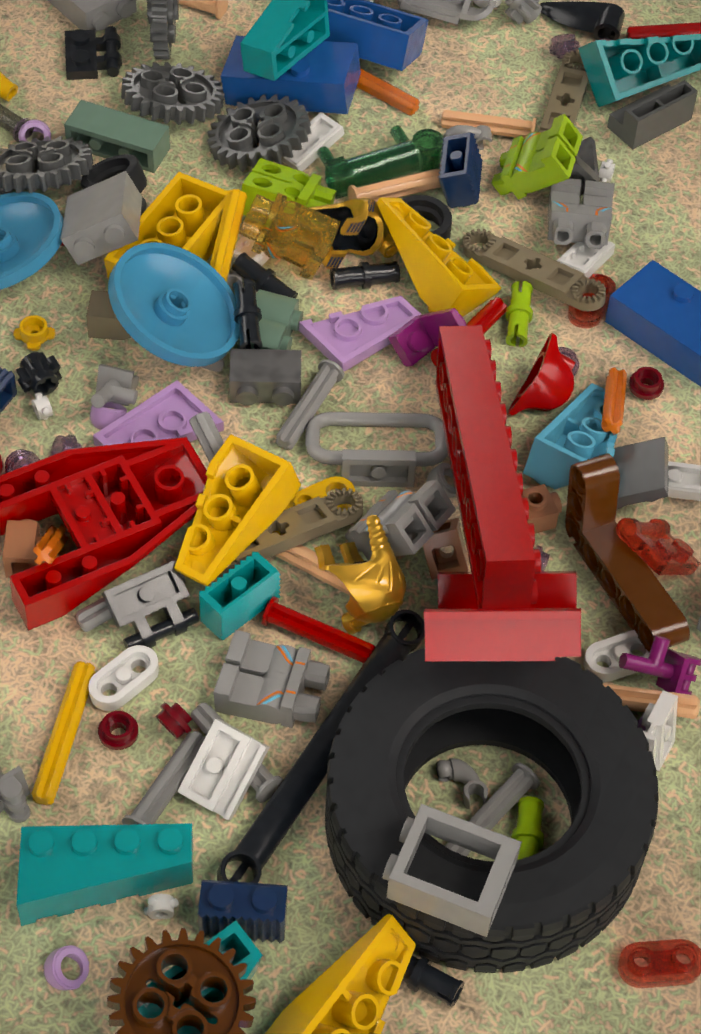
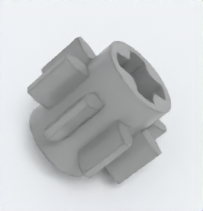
(523, 10)

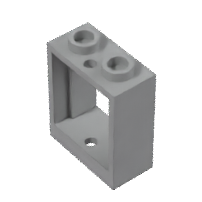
(441, 902)

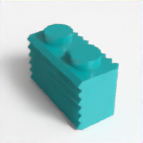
(239, 595)

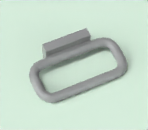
(376, 467)

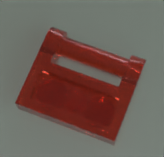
(660, 552)

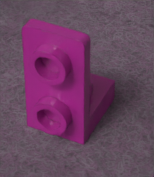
(421, 334)

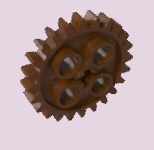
(203, 969)

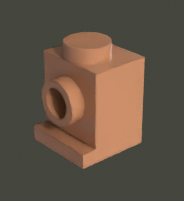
(543, 507)
(447, 535)
(18, 545)

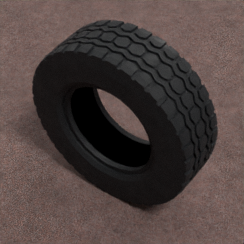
(530, 707)

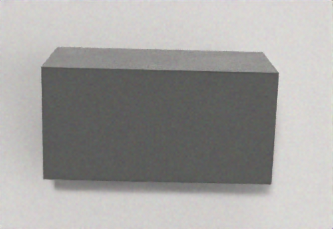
(653, 114)

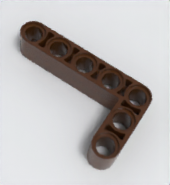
(618, 569)

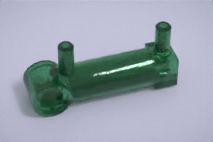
(383, 164)

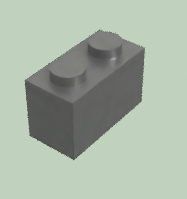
(265, 376)

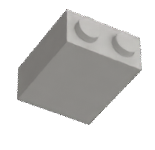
(95, 13)
(101, 218)

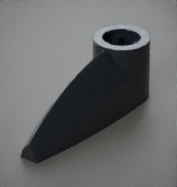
(600, 18)

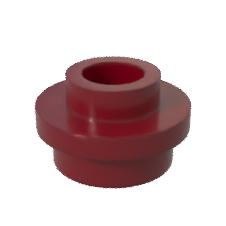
(648, 376)
(174, 719)
(116, 720)

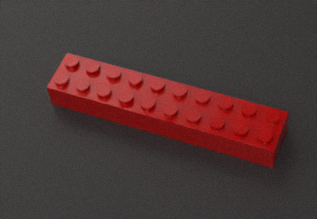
(485, 472)

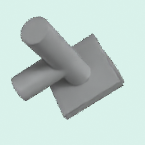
(115, 386)
(13, 795)

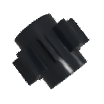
(39, 373)

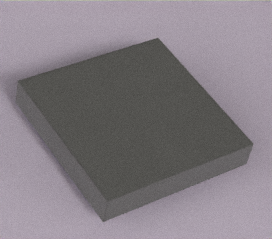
(642, 471)

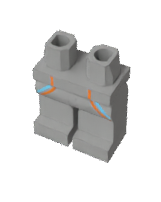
(580, 222)
(405, 518)
(269, 682)

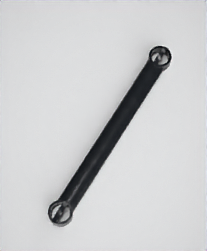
(312, 764)

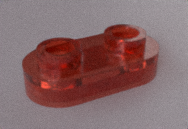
(590, 319)
(663, 965)

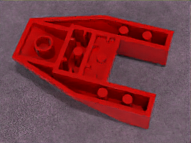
(115, 507)

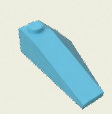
(570, 439)

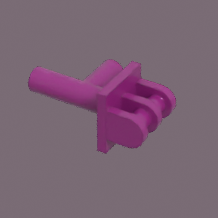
(672, 668)

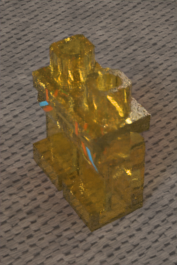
(289, 232)

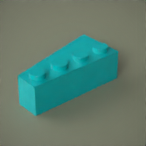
(635, 65)
(98, 865)

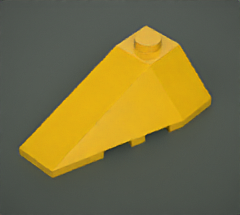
(436, 270)
(239, 502)
(354, 988)

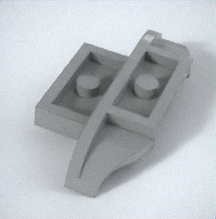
(448, 10)

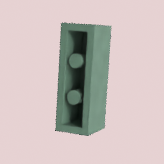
(118, 133)

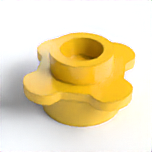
(36, 325)

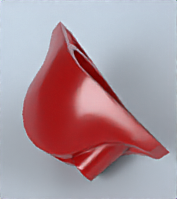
(548, 382)

